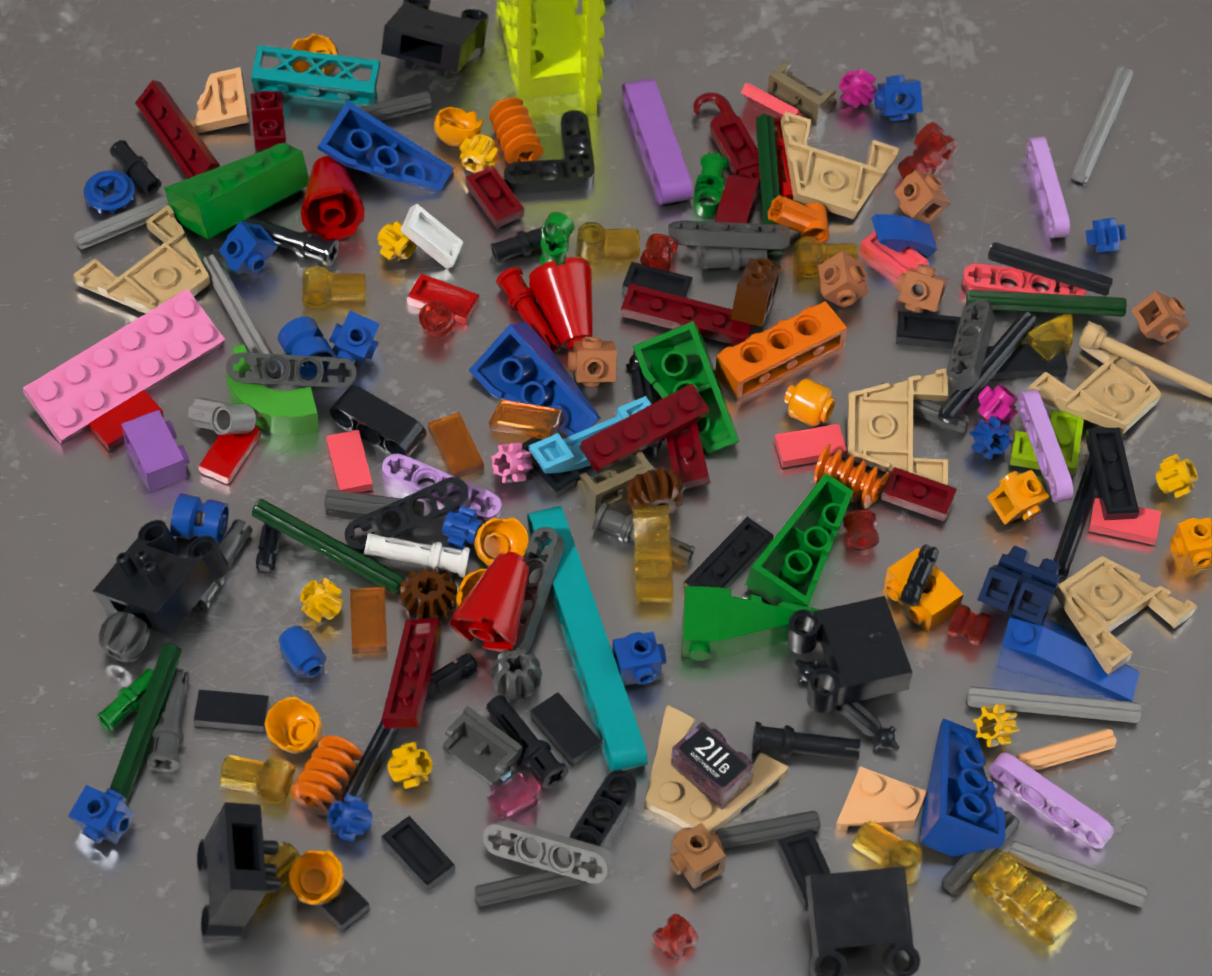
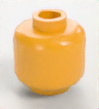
(809, 402)

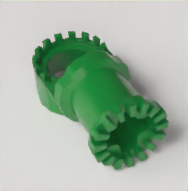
(709, 183)
(554, 240)

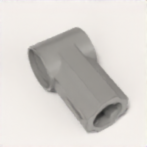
(222, 416)

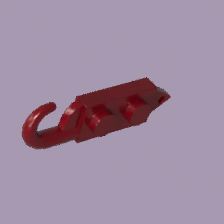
(731, 137)

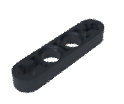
(404, 509)

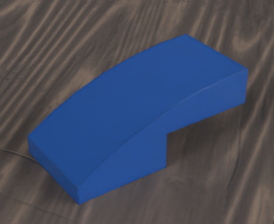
(901, 231)

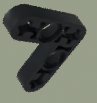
(565, 168)

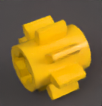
(478, 153)
(394, 242)
(1176, 476)
(321, 599)
(996, 725)
(410, 765)

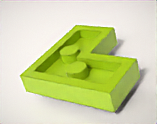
(1068, 433)

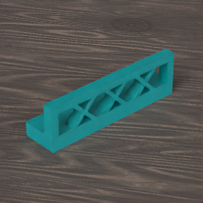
(313, 86)

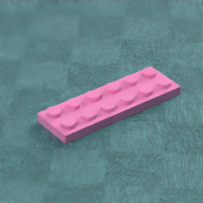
(123, 365)

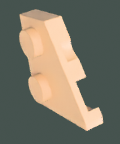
(222, 102)
(881, 801)

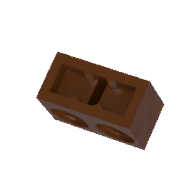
(756, 291)

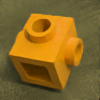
(1024, 493)
(1193, 544)

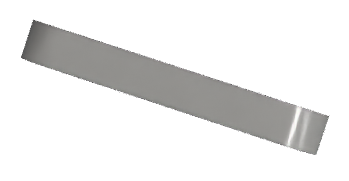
(548, 855)

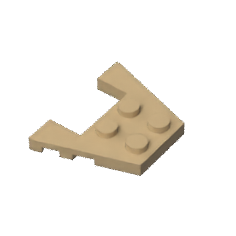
(829, 178)
(157, 276)
(1109, 397)
(883, 425)
(1106, 597)
(680, 800)

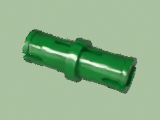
(128, 701)

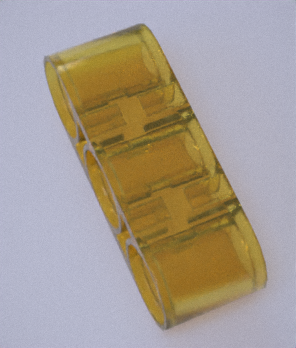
(653, 554)
(1024, 897)

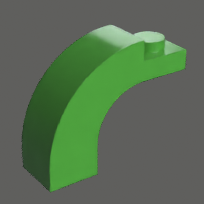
(275, 411)

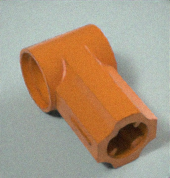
(806, 219)

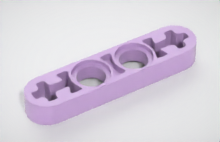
(1048, 187)
(1045, 446)
(418, 470)
(1051, 800)

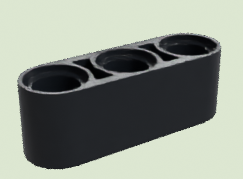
(378, 421)
(609, 806)

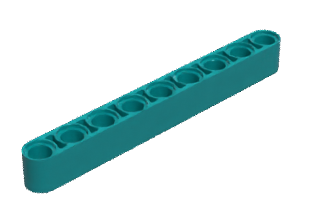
(591, 650)

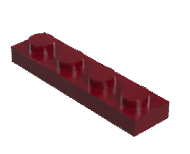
(175, 130)
(675, 311)
(644, 428)
(411, 673)

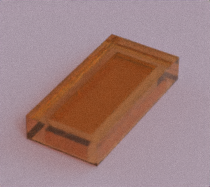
(525, 419)
(456, 445)
(368, 620)

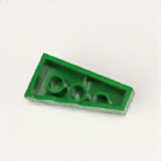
(237, 190)
(798, 553)

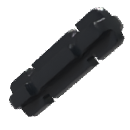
(267, 548)
(919, 575)
(451, 674)

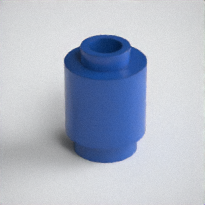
(302, 652)

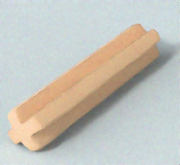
(1068, 749)

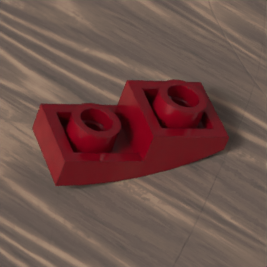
(267, 119)
(737, 200)

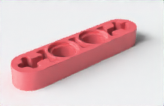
(1022, 278)

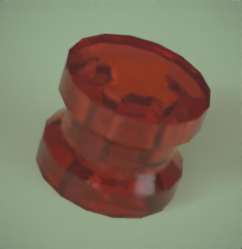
(659, 251)
(436, 312)
(861, 530)
(675, 936)

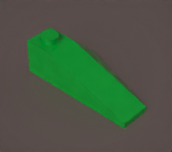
(681, 360)
(729, 625)

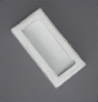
(431, 236)

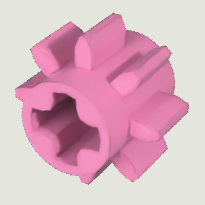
(512, 462)

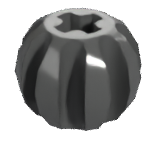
(124, 637)
(516, 673)

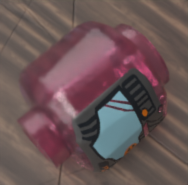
(514, 795)

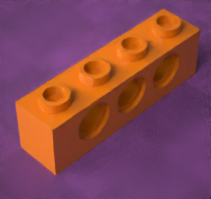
(800, 343)

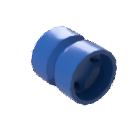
(305, 339)
(188, 516)

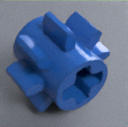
(1106, 235)
(991, 437)
(461, 527)
(349, 818)

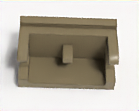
(800, 95)
(612, 484)

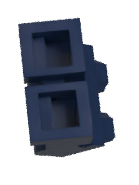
(1023, 583)

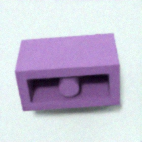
(155, 450)

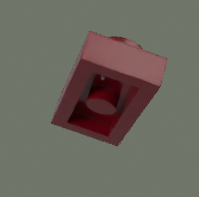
(494, 196)
(688, 456)
(919, 494)

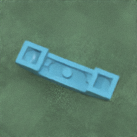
(564, 455)

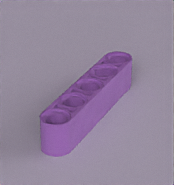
(657, 141)

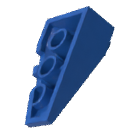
(375, 148)
(528, 372)
(1061, 658)
(959, 799)

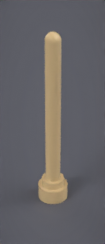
(1096, 338)

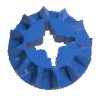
(103, 183)

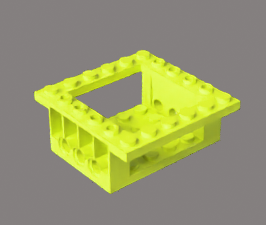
(554, 48)

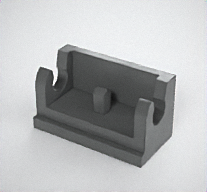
(482, 746)

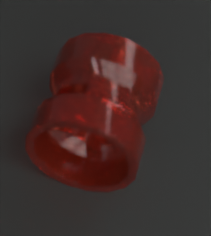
(933, 136)
(923, 159)
(969, 625)

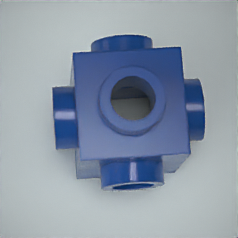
(908, 99)
(247, 248)
(355, 338)
(639, 658)
(101, 814)

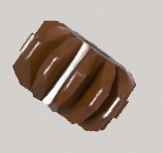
(655, 489)
(428, 594)

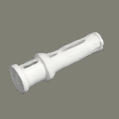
(423, 554)

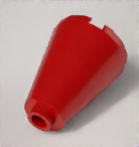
(331, 201)
(565, 298)
(494, 604)

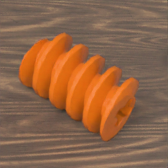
(515, 131)
(864, 484)
(324, 773)

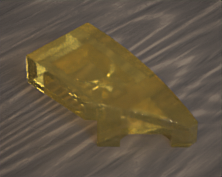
(1052, 337)

